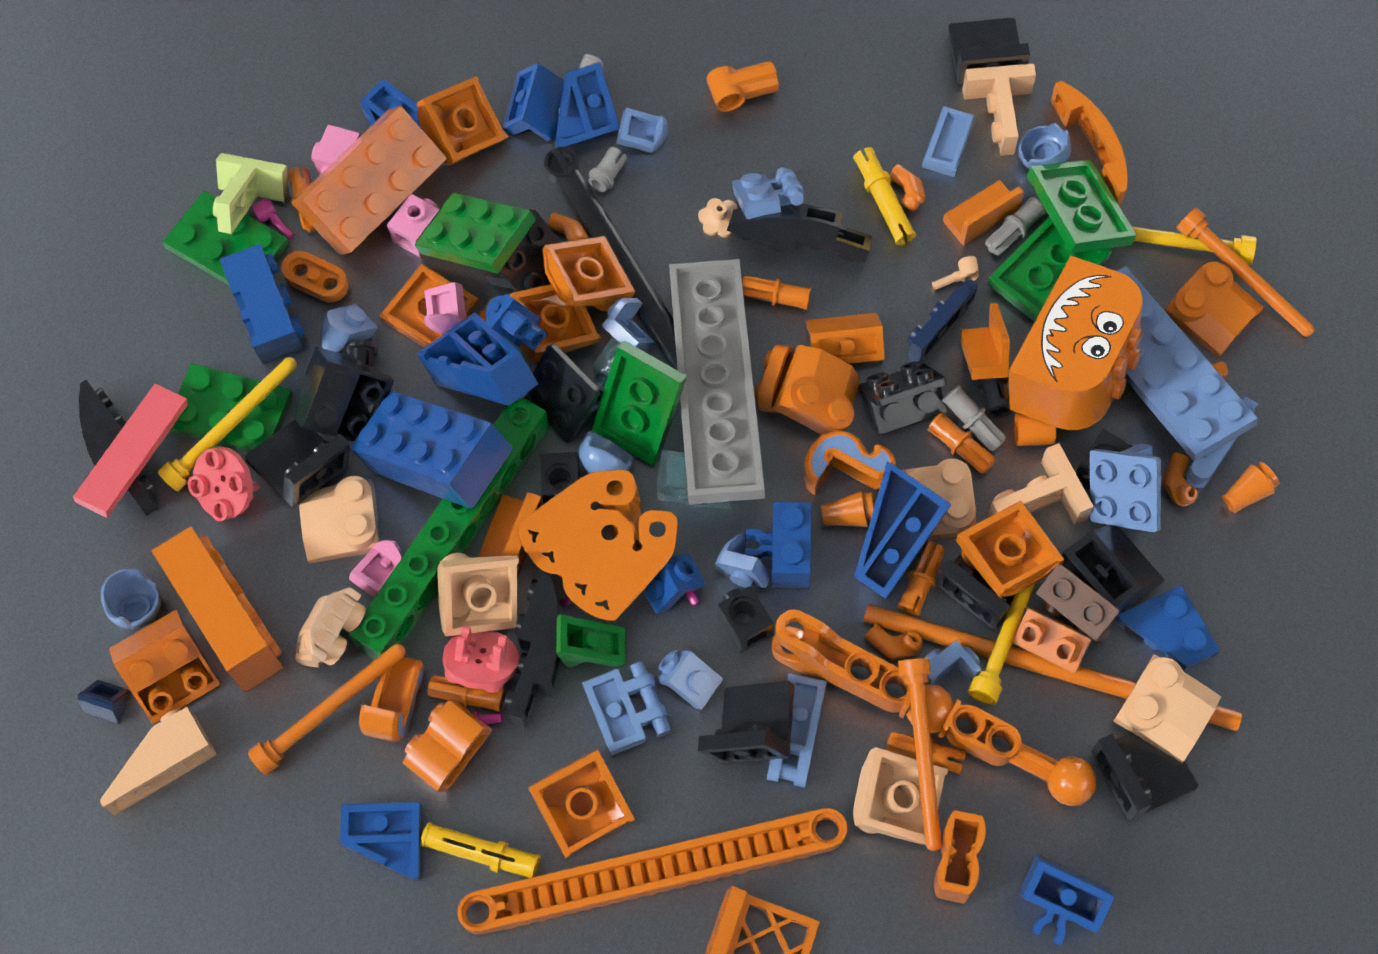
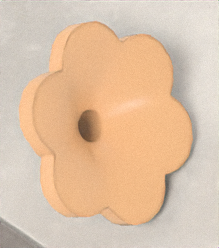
(717, 217)

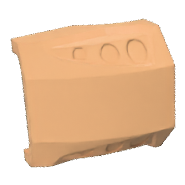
(320, 636)

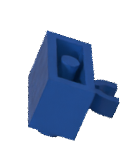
(787, 544)
(1065, 894)

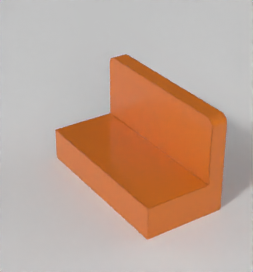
(983, 211)
(849, 337)
(987, 348)
(503, 534)

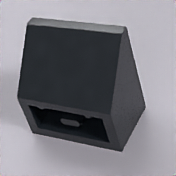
(339, 394)
(1112, 566)

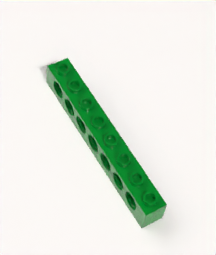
(448, 531)

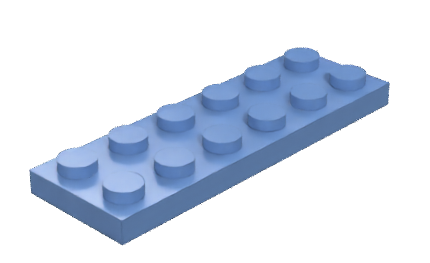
(1183, 385)

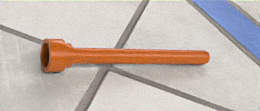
(1196, 226)
(915, 675)
(268, 754)

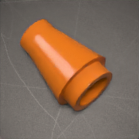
(1252, 486)
(849, 511)

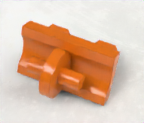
(1052, 640)

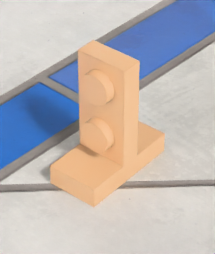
(999, 86)
(1043, 491)

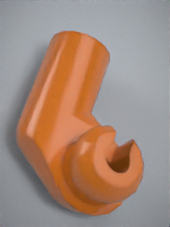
(912, 186)
(571, 228)
(1176, 484)
(895, 646)

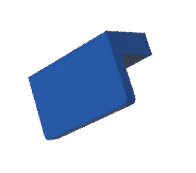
(534, 102)

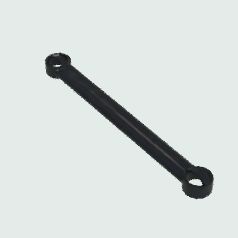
(597, 224)

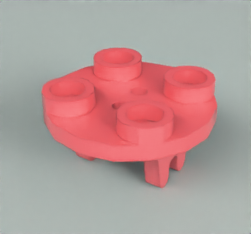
(222, 483)
(480, 659)

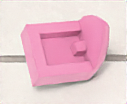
(444, 307)
(376, 566)

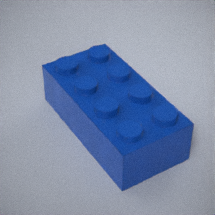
(432, 448)

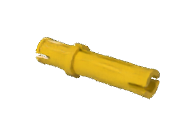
(879, 185)
(437, 837)

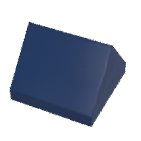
(104, 700)

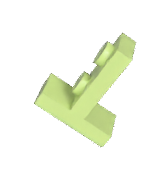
(242, 183)

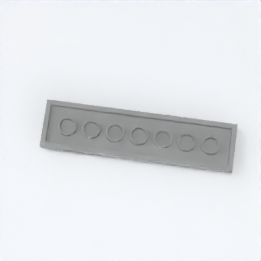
(719, 390)

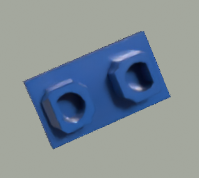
(514, 321)

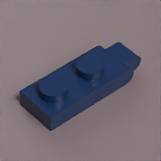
(943, 317)

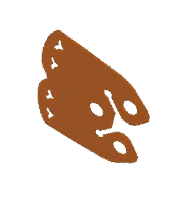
(586, 558)

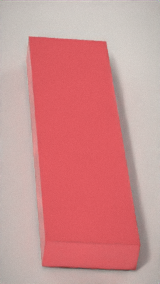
(130, 450)

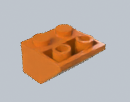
(163, 666)

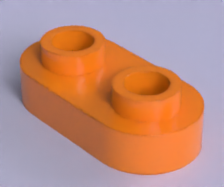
(317, 278)
(775, 366)

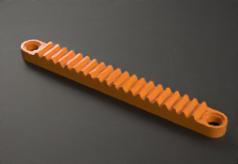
(652, 871)

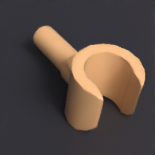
(967, 271)

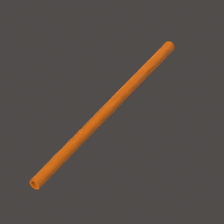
(1023, 658)

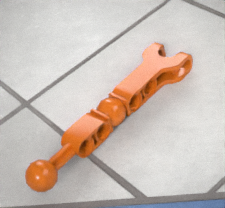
(828, 656)

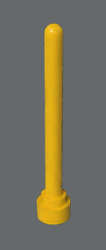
(1242, 246)
(178, 471)
(986, 685)

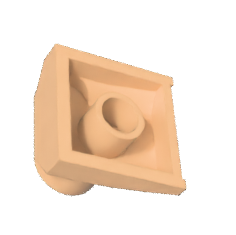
(952, 482)
(340, 520)
(477, 593)
(1168, 708)
(890, 796)

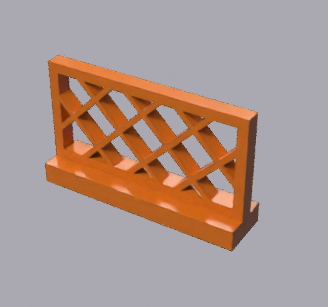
(732, 919)

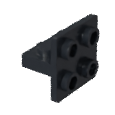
(526, 264)
(564, 393)
(904, 396)

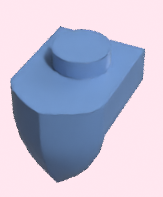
(642, 131)
(345, 325)
(741, 568)

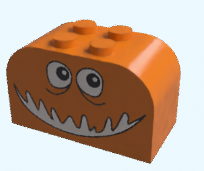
(1078, 348)

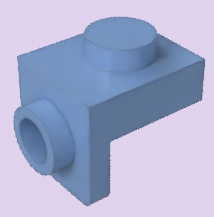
(622, 327)
(951, 658)
(688, 677)

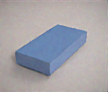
(948, 141)

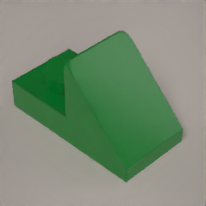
(589, 642)

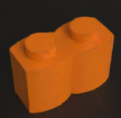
(446, 745)
(959, 864)

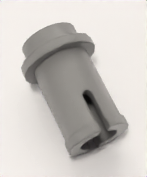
(603, 176)

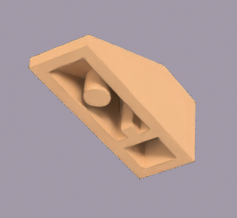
(162, 756)

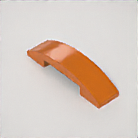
(1077, 109)

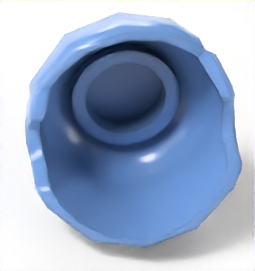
(1045, 146)
(602, 455)
(130, 598)

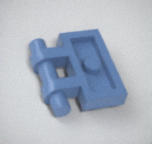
(765, 196)
(614, 710)

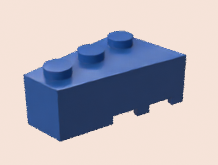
(263, 303)
(478, 363)
(898, 529)

